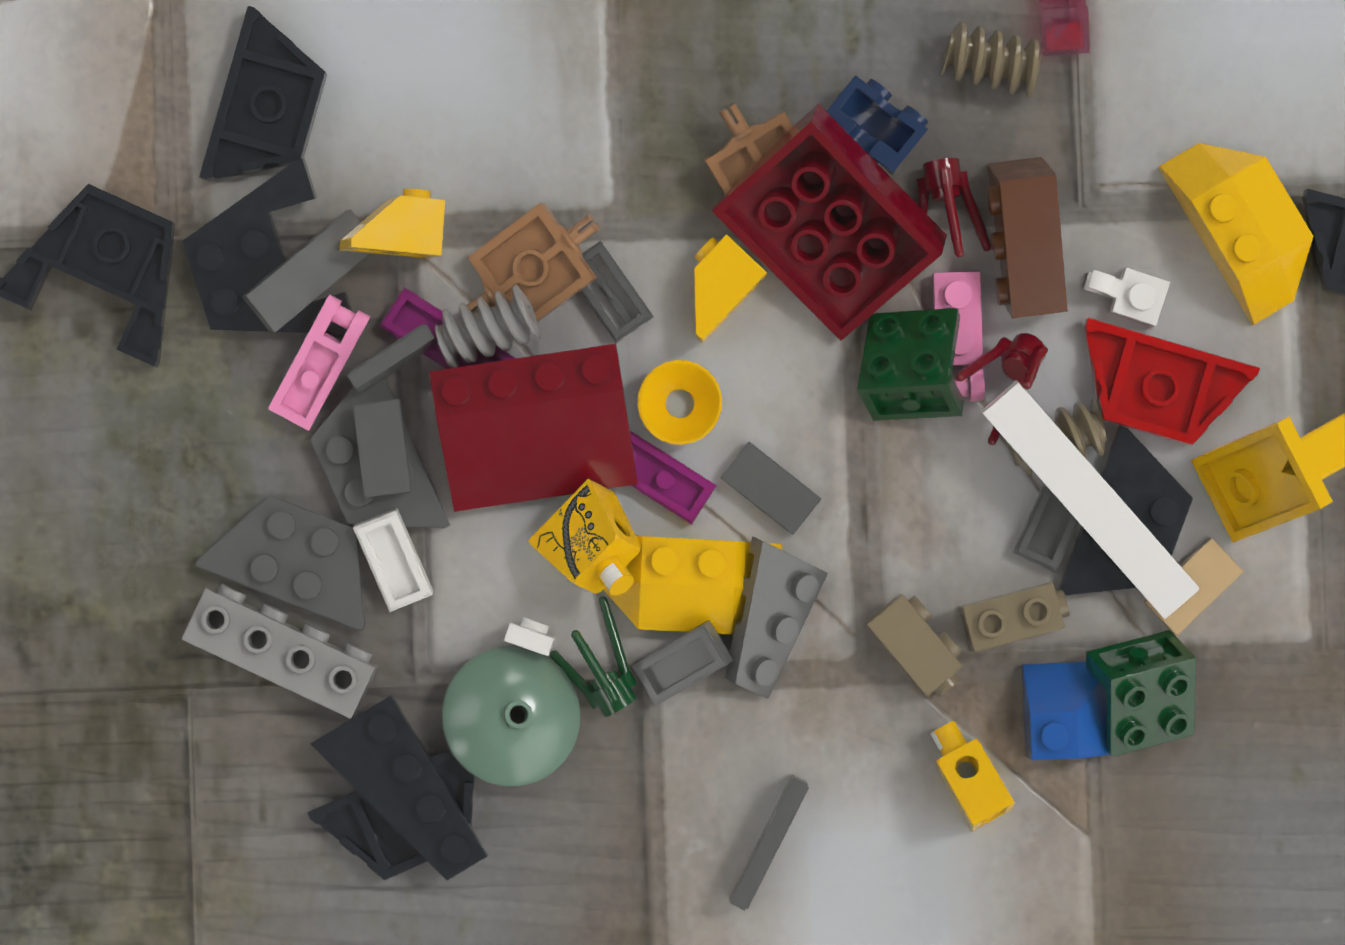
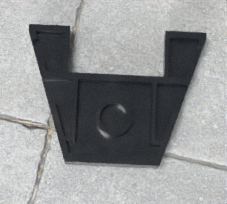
(243, 248)
(113, 249)

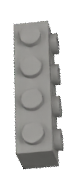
(281, 652)

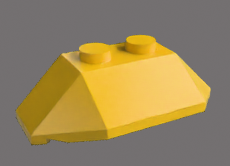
(1243, 223)
(687, 584)

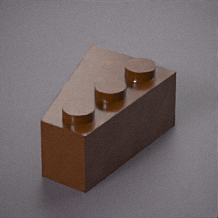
(1027, 237)

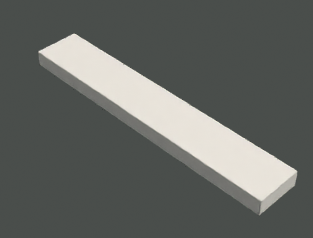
(1090, 499)

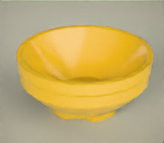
(679, 376)

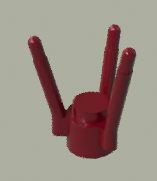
(944, 181)
(1019, 362)

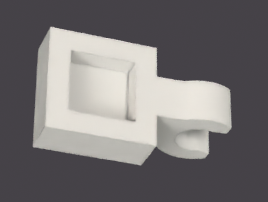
(1134, 295)

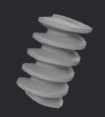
(486, 327)

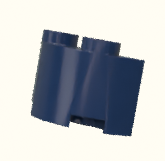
(876, 124)

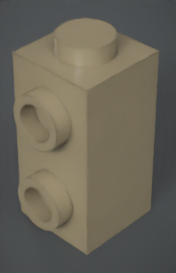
(1014, 616)
(915, 647)

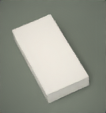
(393, 559)

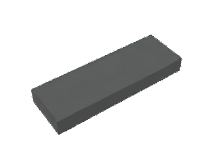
(304, 274)
(769, 842)

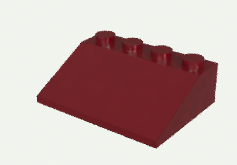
(831, 223)
(533, 427)

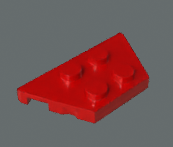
(1160, 383)

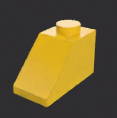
(401, 227)
(721, 283)

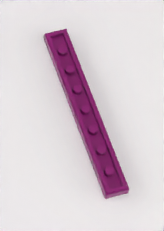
(658, 473)

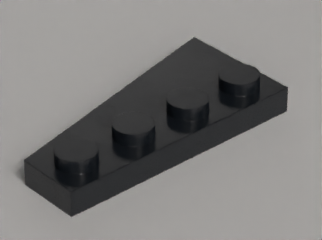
(398, 778)

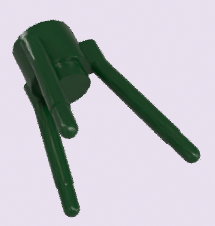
(610, 691)

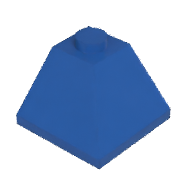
(1063, 712)

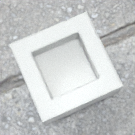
(530, 635)

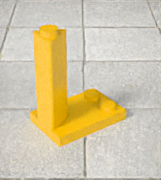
(1271, 475)

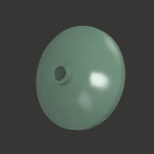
(479, 720)

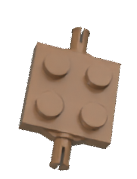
(745, 146)
(538, 258)

